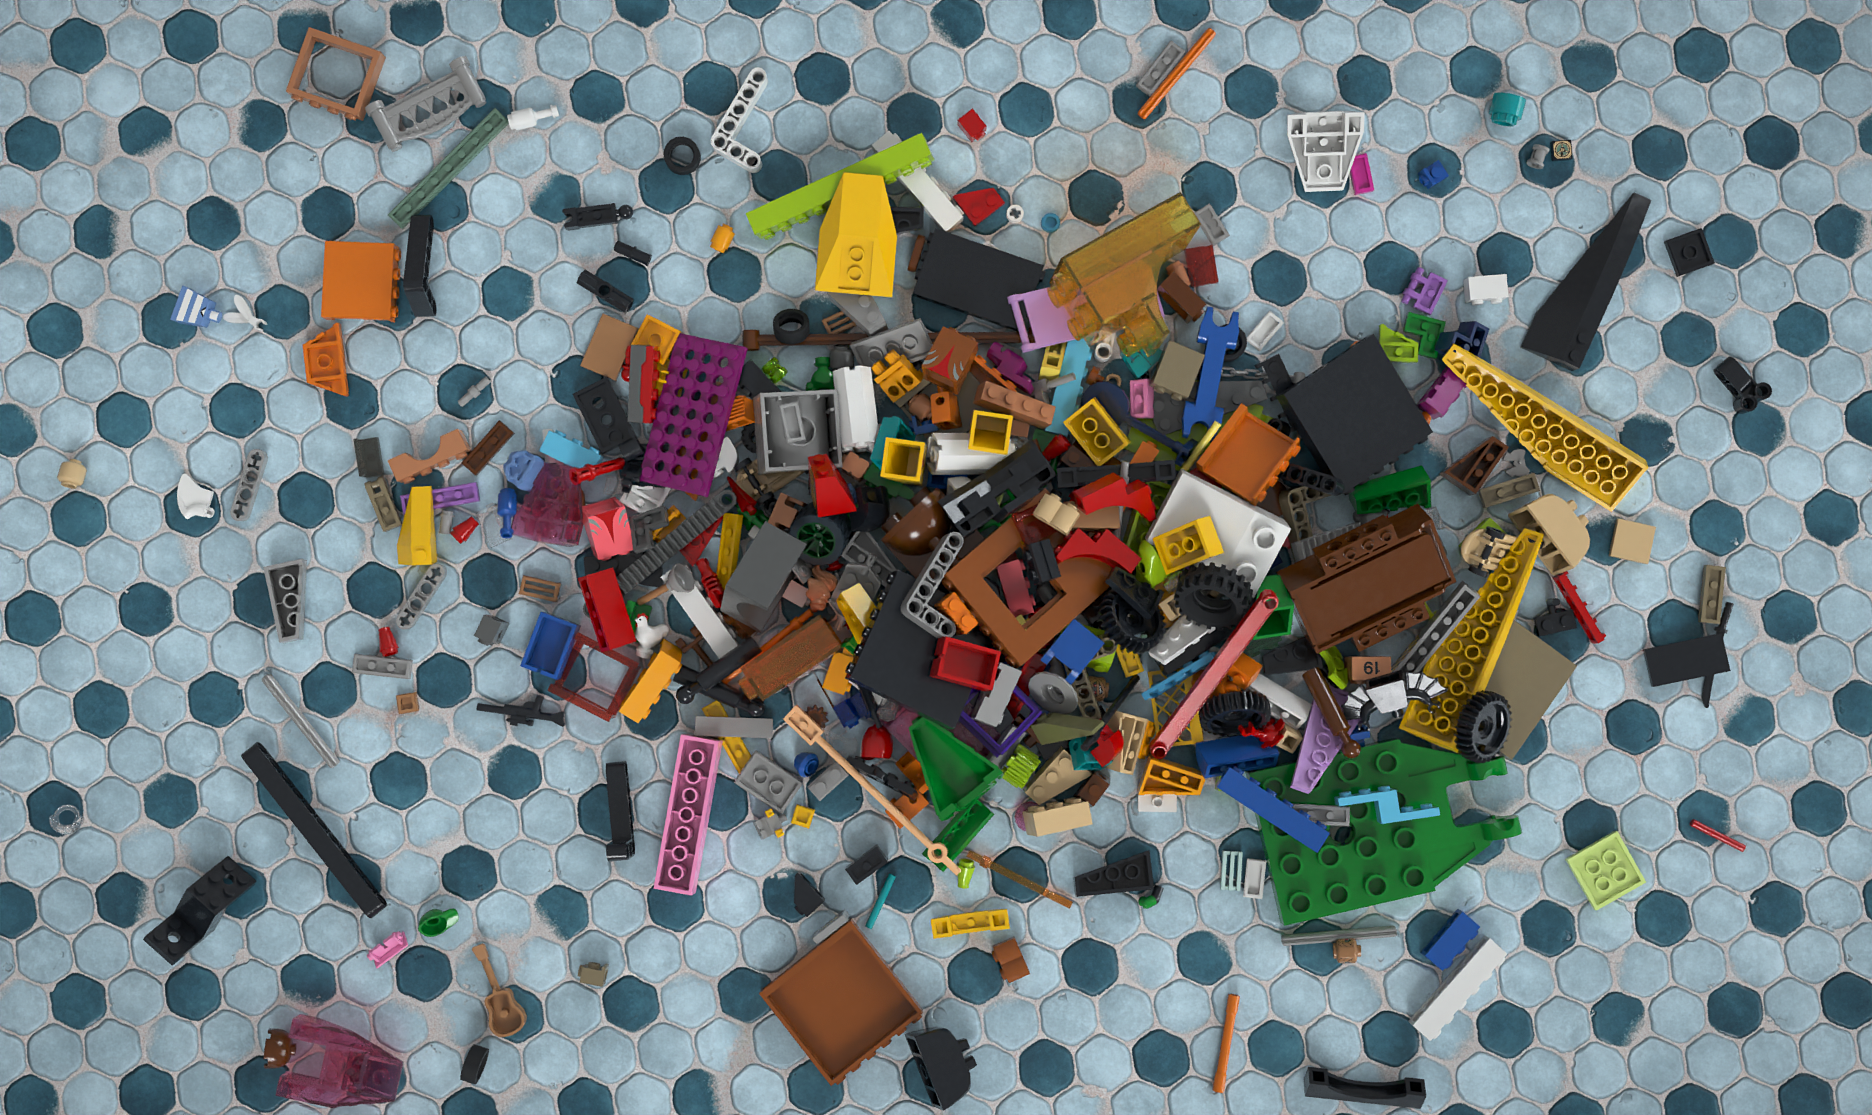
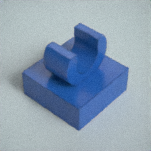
(1359, 736)

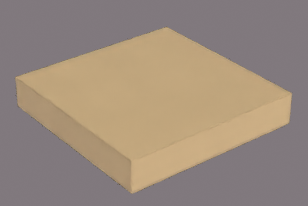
(1632, 541)

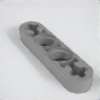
(244, 484)
(422, 597)

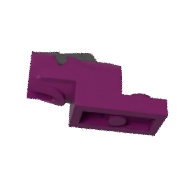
(1010, 365)

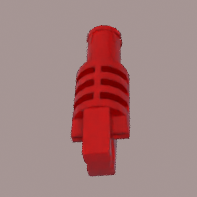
(710, 582)

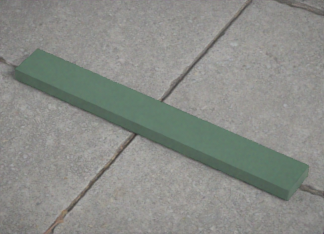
(449, 168)

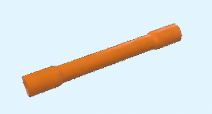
(1231, 1011)

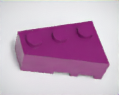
(1441, 394)

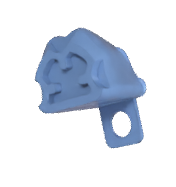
(523, 469)

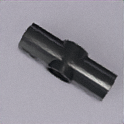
(595, 285)

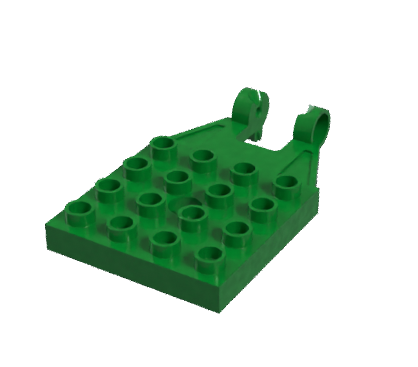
(1376, 859)

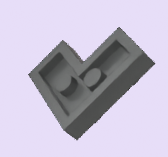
(644, 524)

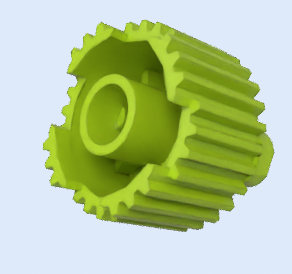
(1020, 766)

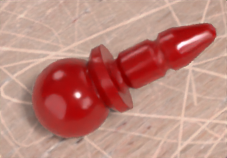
(626, 371)

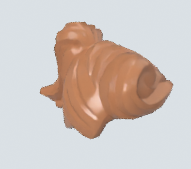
(820, 588)

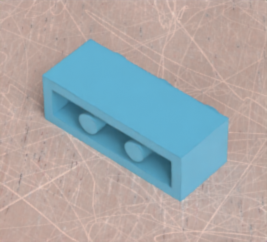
(569, 451)

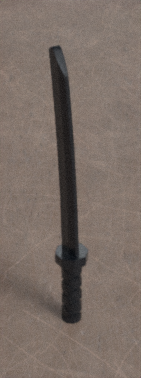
(1720, 629)

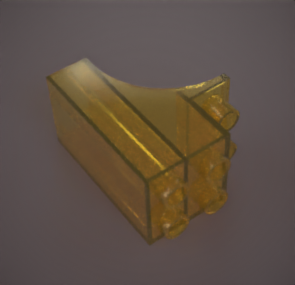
(1116, 276)

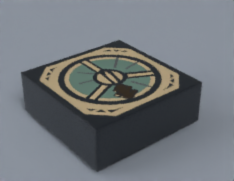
(1561, 150)

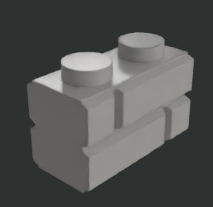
(828, 780)

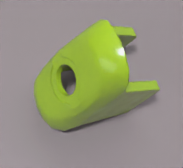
(1150, 567)

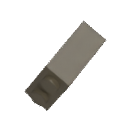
(1176, 371)

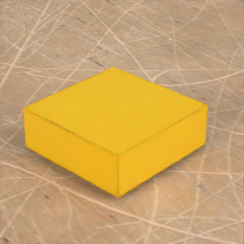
(803, 816)

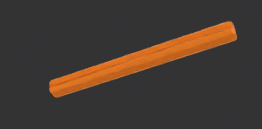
(1176, 73)

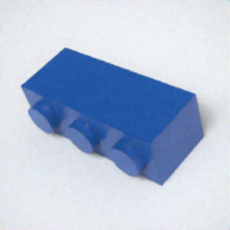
(1450, 940)

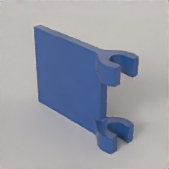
(1074, 649)

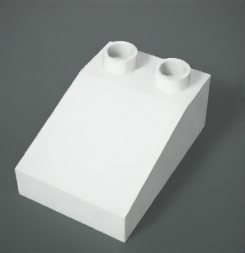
(1246, 532)

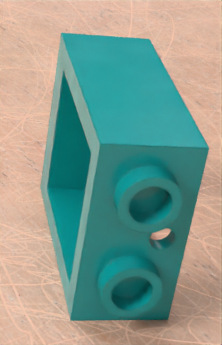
(891, 428)

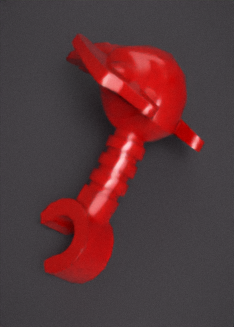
(1268, 733)

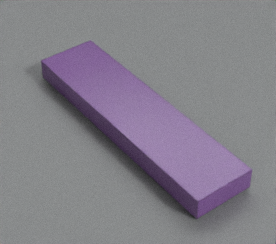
(450, 496)

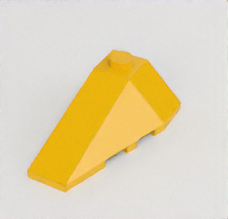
(417, 534)

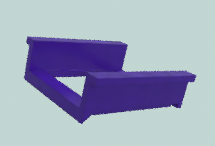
(985, 739)

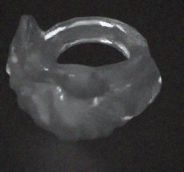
(66, 829)

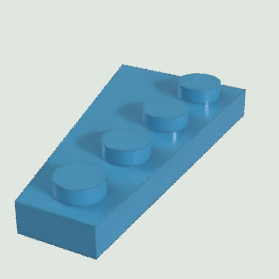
(1176, 677)

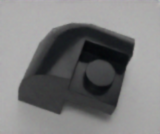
(872, 509)

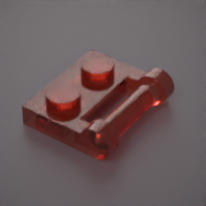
(1034, 530)

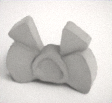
(1519, 462)

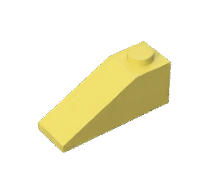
(1052, 361)

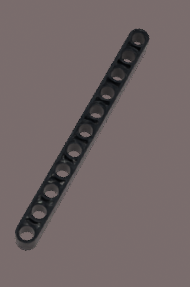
(314, 830)

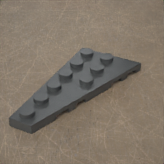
(1229, 396)

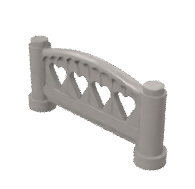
(388, 117)

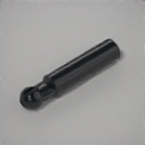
(719, 670)
(723, 693)

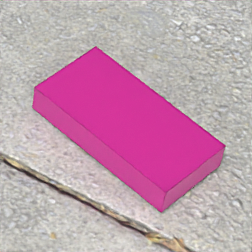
(1361, 175)

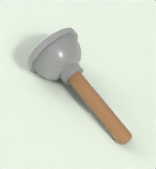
(679, 579)

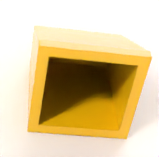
(990, 432)
(904, 461)

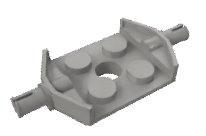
(852, 575)

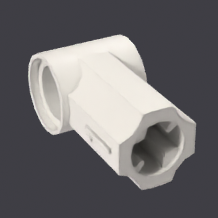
(1106, 344)

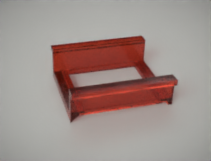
(584, 703)

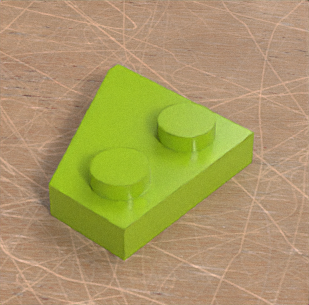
(1397, 346)

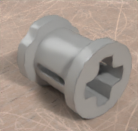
(1538, 156)

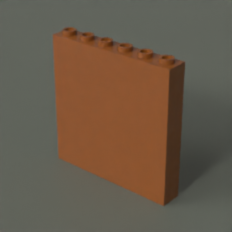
(841, 1002)

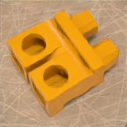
(897, 376)

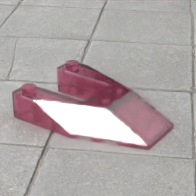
(351, 1070)

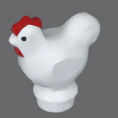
(648, 635)

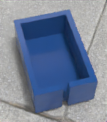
(550, 645)

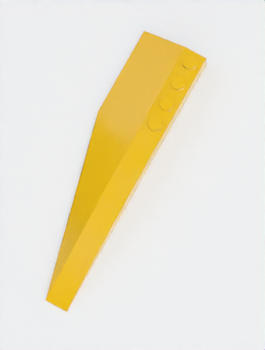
(1551, 433)
(1474, 645)

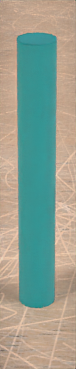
(880, 901)

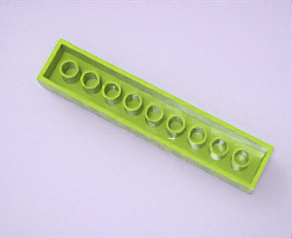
(817, 196)

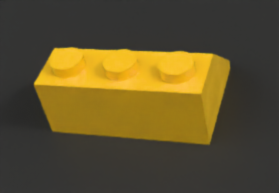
(1096, 432)

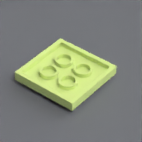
(1605, 870)

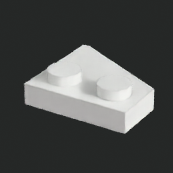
(645, 498)

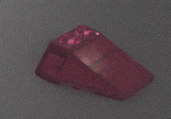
(551, 509)

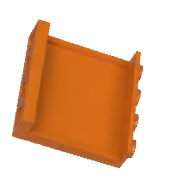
(360, 281)
(1247, 456)

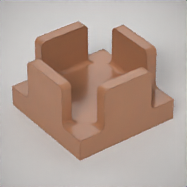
(784, 512)

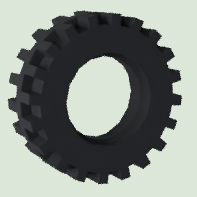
(1208, 610)

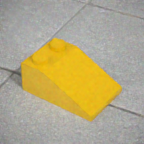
(1188, 544)

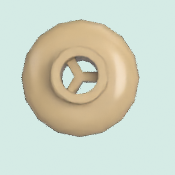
(72, 473)

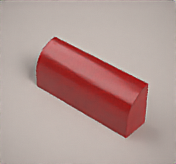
(607, 609)

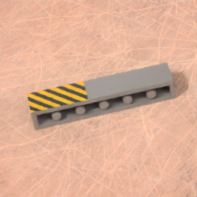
(1437, 629)

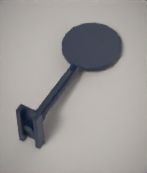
(1117, 405)

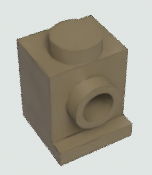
(593, 974)

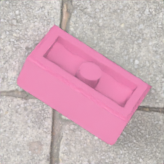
(1141, 399)

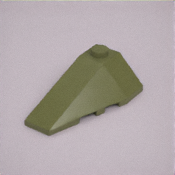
(1061, 727)

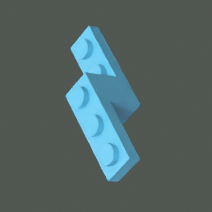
(1386, 805)

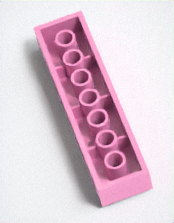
(688, 814)

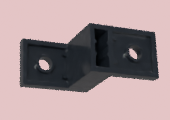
(199, 910)

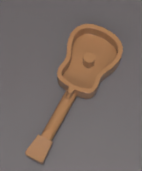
(505, 1014)

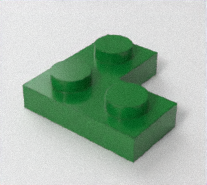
(1428, 329)

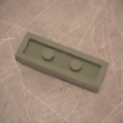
(1509, 490)
(1711, 594)

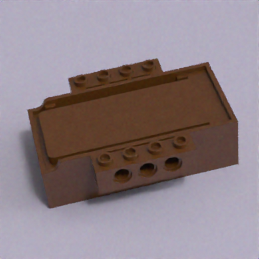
(1369, 581)

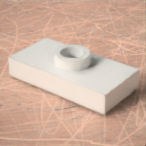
(1157, 803)

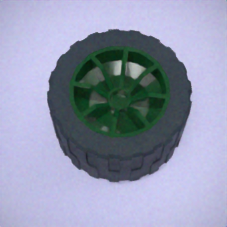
(824, 536)

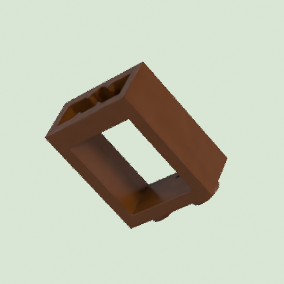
(1181, 298)

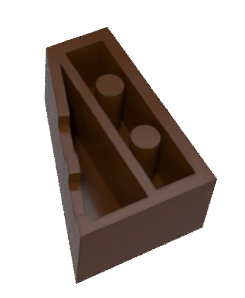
(1475, 466)

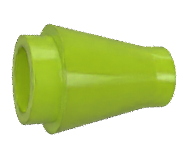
(967, 868)

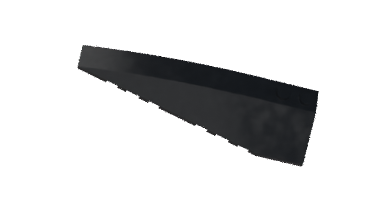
(1574, 311)

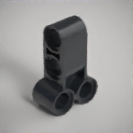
(1741, 385)

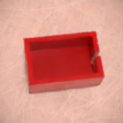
(965, 664)

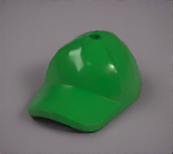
(437, 921)

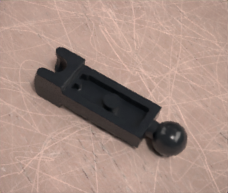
(596, 215)

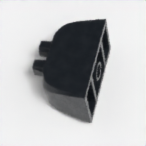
(941, 1064)

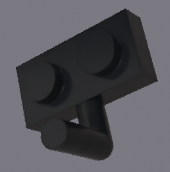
(1554, 621)

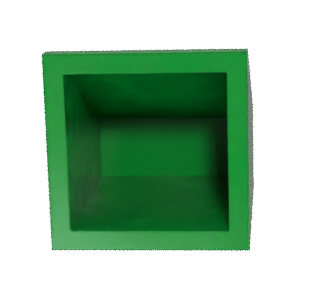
(1280, 620)

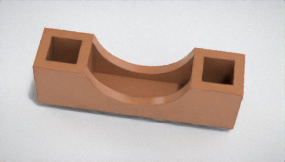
(452, 446)

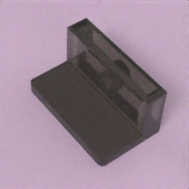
(368, 457)

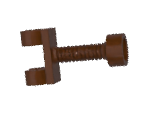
(694, 645)

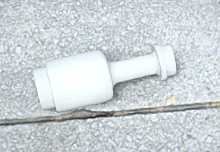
(527, 117)

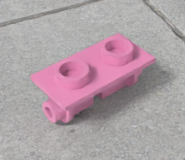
(393, 945)

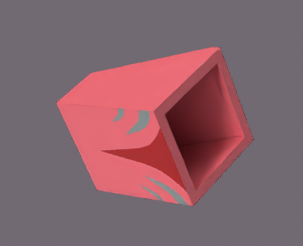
(607, 528)

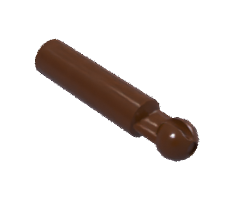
(1331, 711)

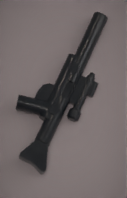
(520, 713)

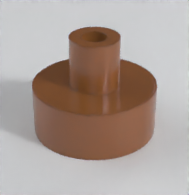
(1093, 376)

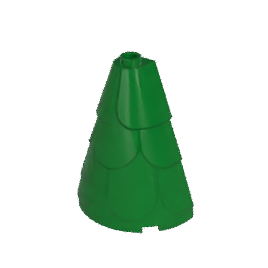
(951, 768)

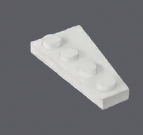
(1178, 638)

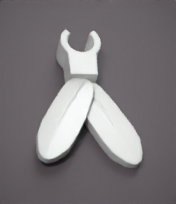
(245, 314)

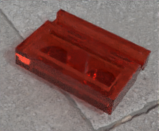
(1201, 266)

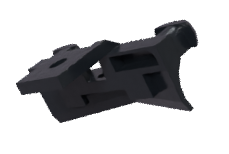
(976, 502)

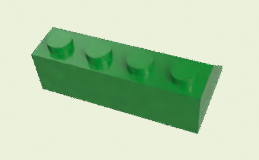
(1393, 492)

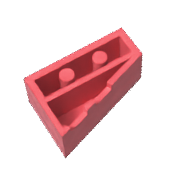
(1015, 586)

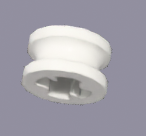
(1017, 208)

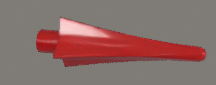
(744, 500)

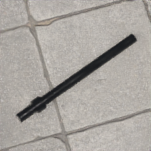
(1111, 711)

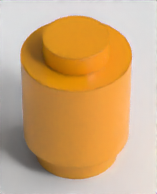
(722, 238)

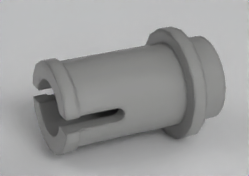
(446, 521)

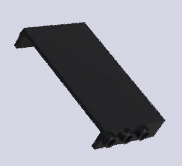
(975, 278)

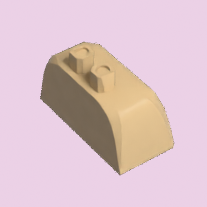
(1564, 533)

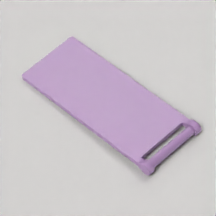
(1046, 321)

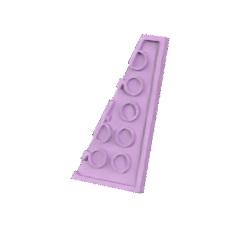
(1318, 746)

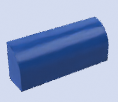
(1236, 751)

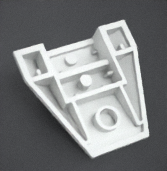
(1324, 146)

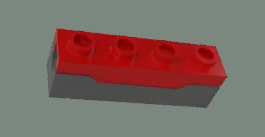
(643, 383)

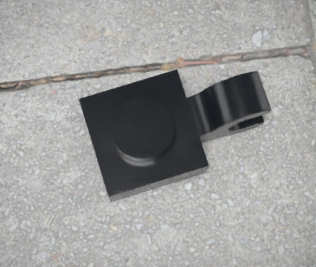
(631, 472)

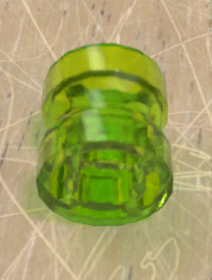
(774, 370)

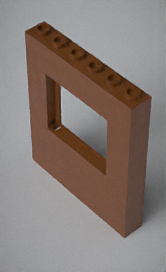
(1080, 580)

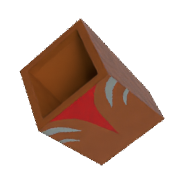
(950, 359)

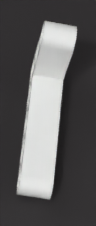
(739, 120)

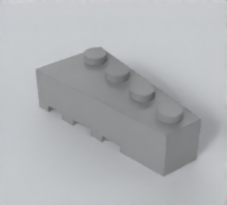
(287, 595)

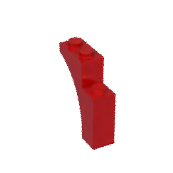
(1114, 491)
(1102, 547)

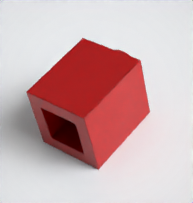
(972, 126)

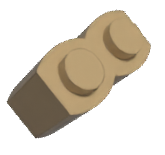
(1056, 514)

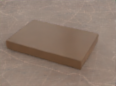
(608, 347)

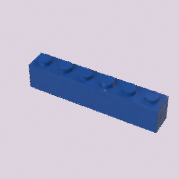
(1272, 809)

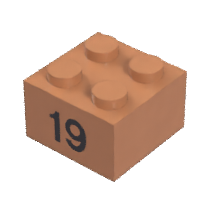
(1366, 667)

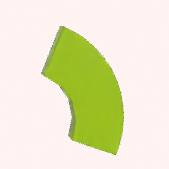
(1337, 672)

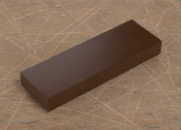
(487, 448)

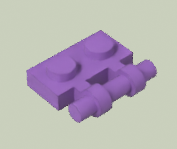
(1429, 294)

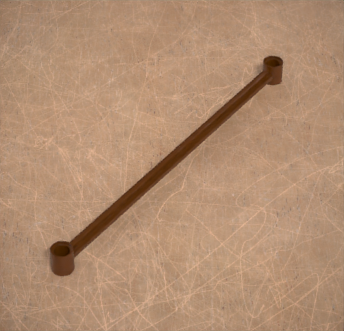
(753, 340)

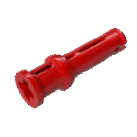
(589, 472)

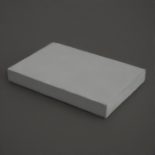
(768, 782)

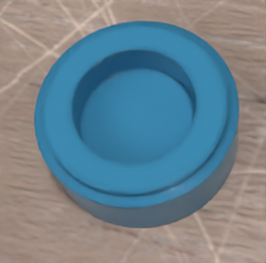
(1050, 223)

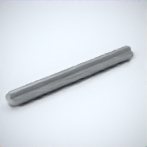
(300, 720)
(1333, 936)

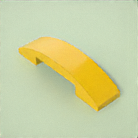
(970, 922)

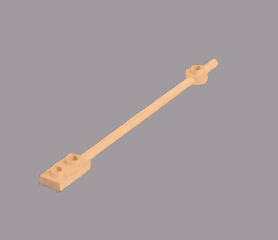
(812, 732)

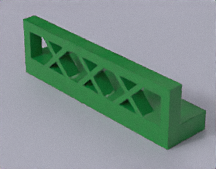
(962, 833)

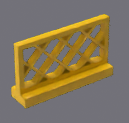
(1195, 726)

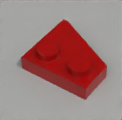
(979, 204)

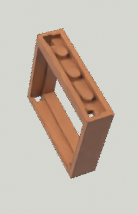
(365, 95)

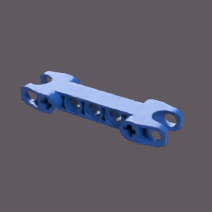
(1216, 341)

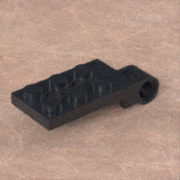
(619, 431)

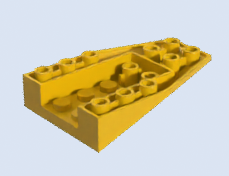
(857, 239)

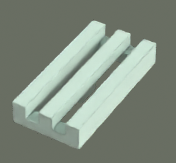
(1231, 870)

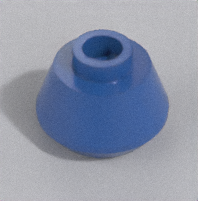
(806, 764)

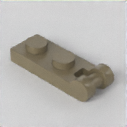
(383, 504)

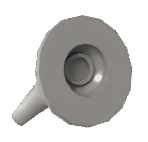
(1052, 689)

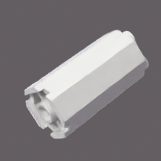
(856, 409)
(951, 455)

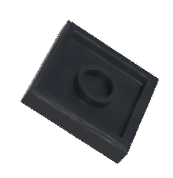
(1689, 252)

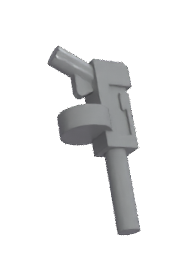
(1044, 386)

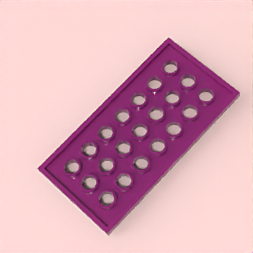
(715, 429)

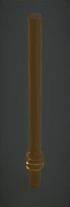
(986, 862)

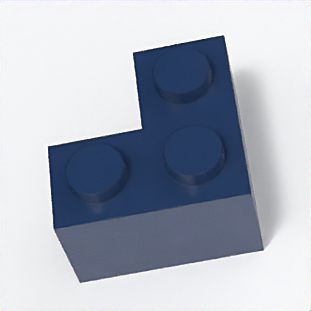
(1469, 336)

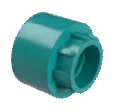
(1506, 109)

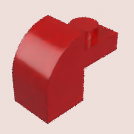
(1109, 746)

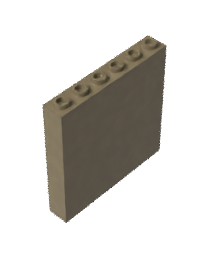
(1530, 678)

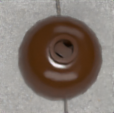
(278, 1049)

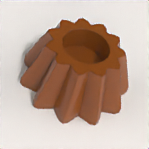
(817, 715)

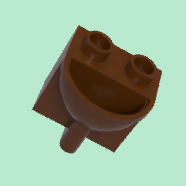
(919, 532)

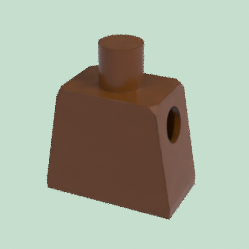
(1093, 787)

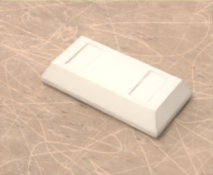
(1264, 331)
(1254, 878)

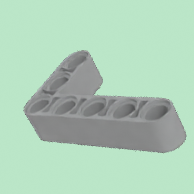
(930, 585)

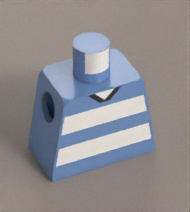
(194, 309)

